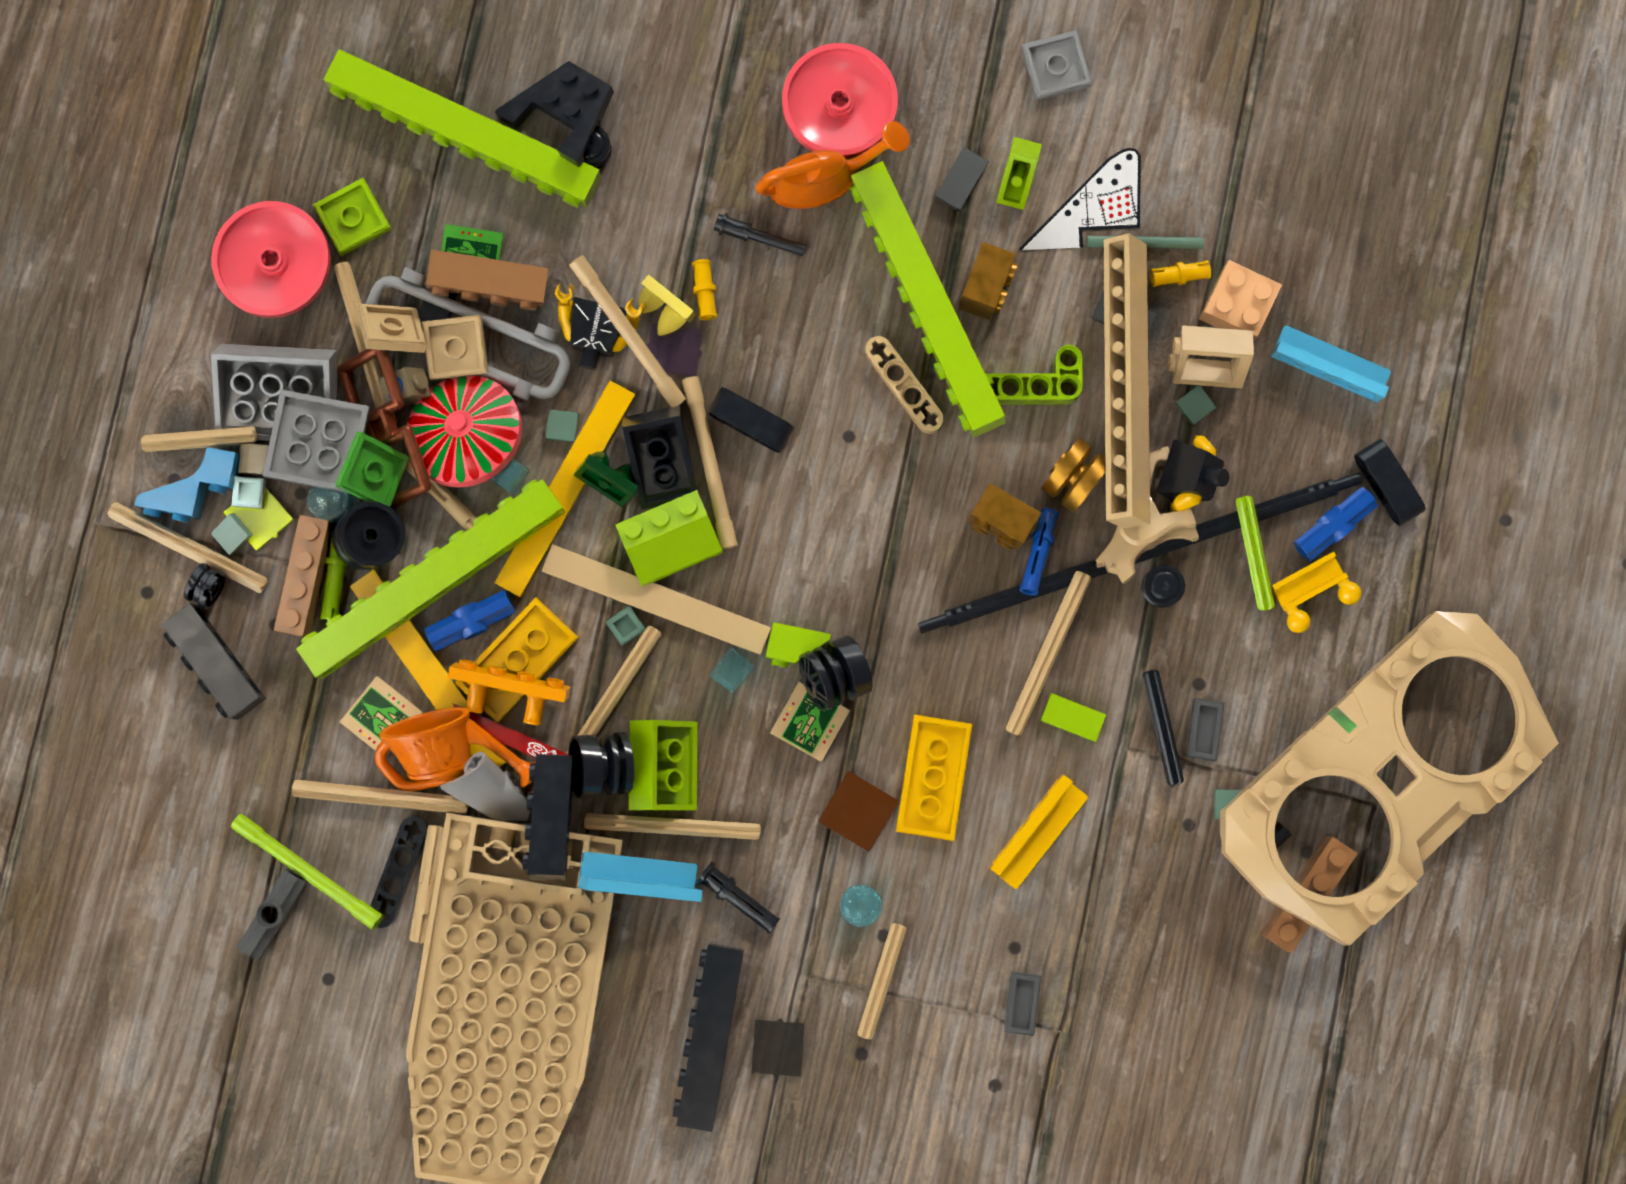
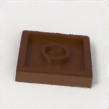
(858, 811)

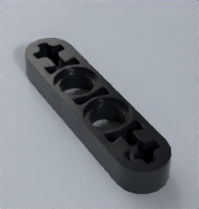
(402, 873)

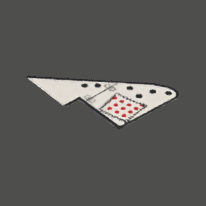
(1103, 202)

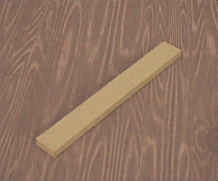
(656, 600)

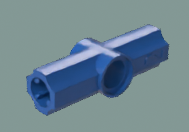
(1335, 524)
(470, 620)

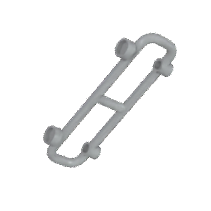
(543, 338)

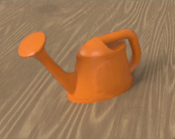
(824, 174)
(436, 748)

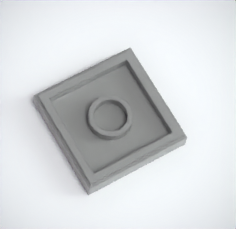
(1056, 65)

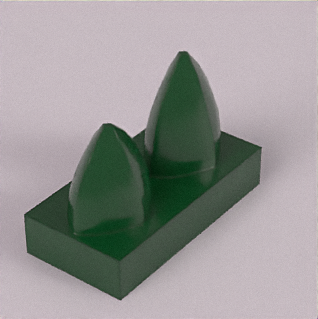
(614, 484)

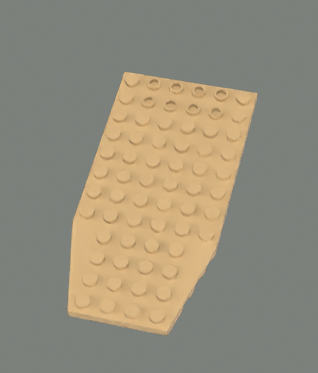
(502, 1005)

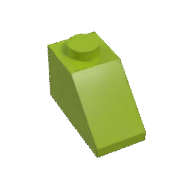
(1019, 173)
(790, 642)

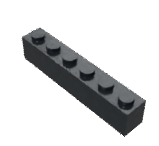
(709, 1038)

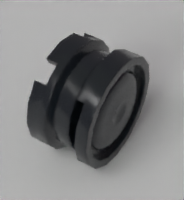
(599, 150)
(204, 586)
(1163, 586)

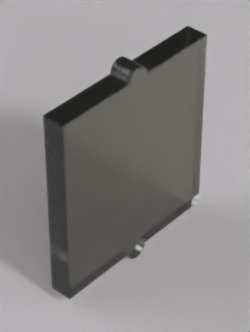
(778, 1048)

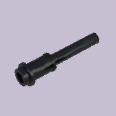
(745, 231)

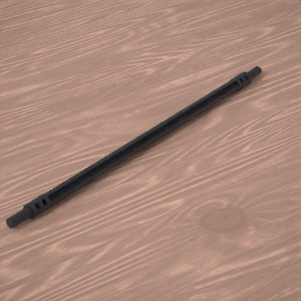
(1205, 531)

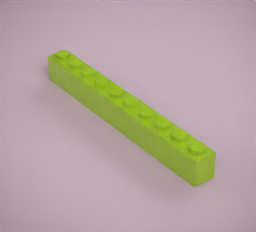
(461, 128)
(928, 300)
(430, 579)

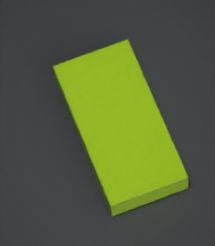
(1073, 717)

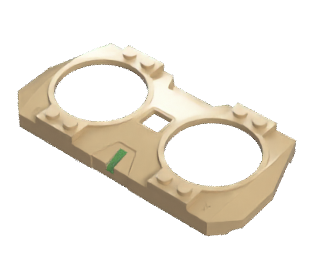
(1355, 744)

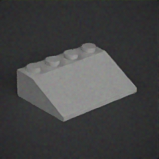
(251, 377)

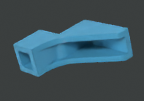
(186, 497)

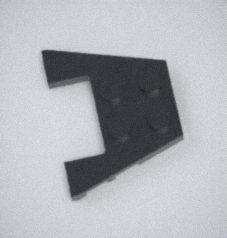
(570, 98)

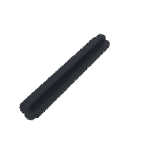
(1163, 727)

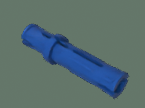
(1042, 540)

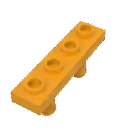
(523, 683)

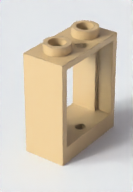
(1211, 342)

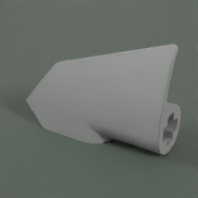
(489, 790)

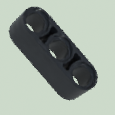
(750, 420)
(1389, 482)

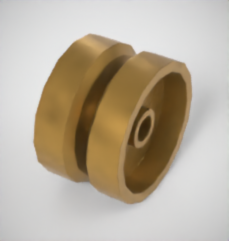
(1075, 474)

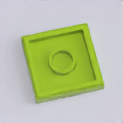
(352, 216)

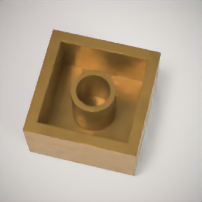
(985, 285)
(1003, 517)

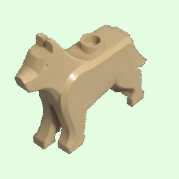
(1131, 542)

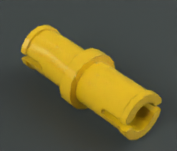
(1180, 273)
(704, 289)

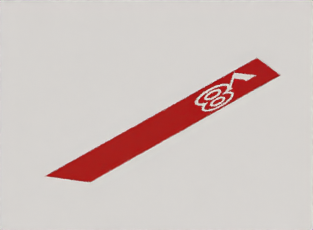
(513, 738)

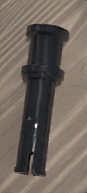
(722, 886)

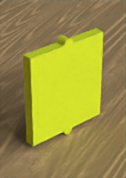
(263, 522)

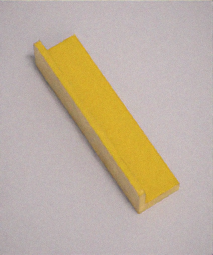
(1038, 832)

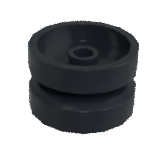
(373, 519)

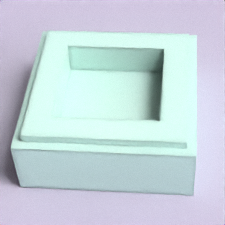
(248, 492)

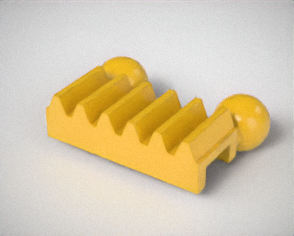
(1310, 582)

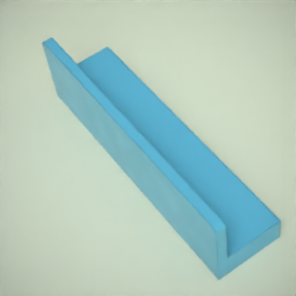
(1331, 364)
(639, 876)

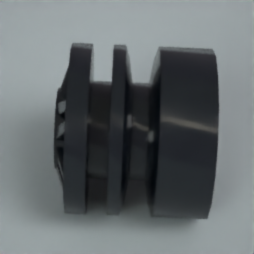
(835, 673)
(602, 764)

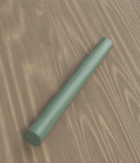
(1155, 242)

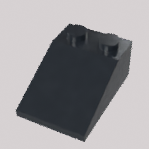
(659, 455)

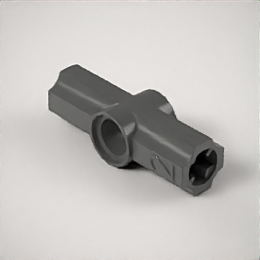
(261, 930)

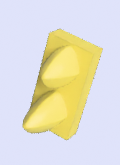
(673, 314)

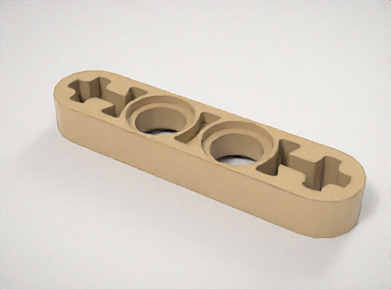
(908, 382)

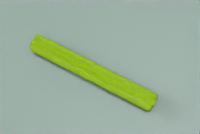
(1255, 553)

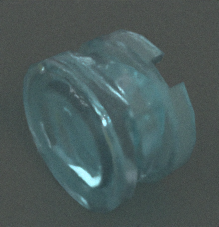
(328, 503)
(860, 905)

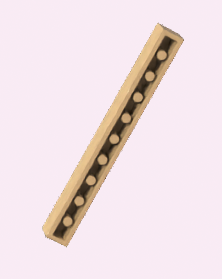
(1126, 382)

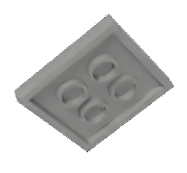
(312, 439)

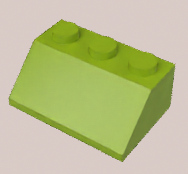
(669, 538)
(664, 765)

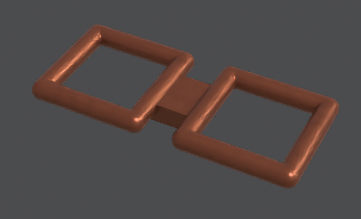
(381, 421)

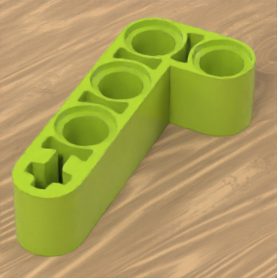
(1051, 381)

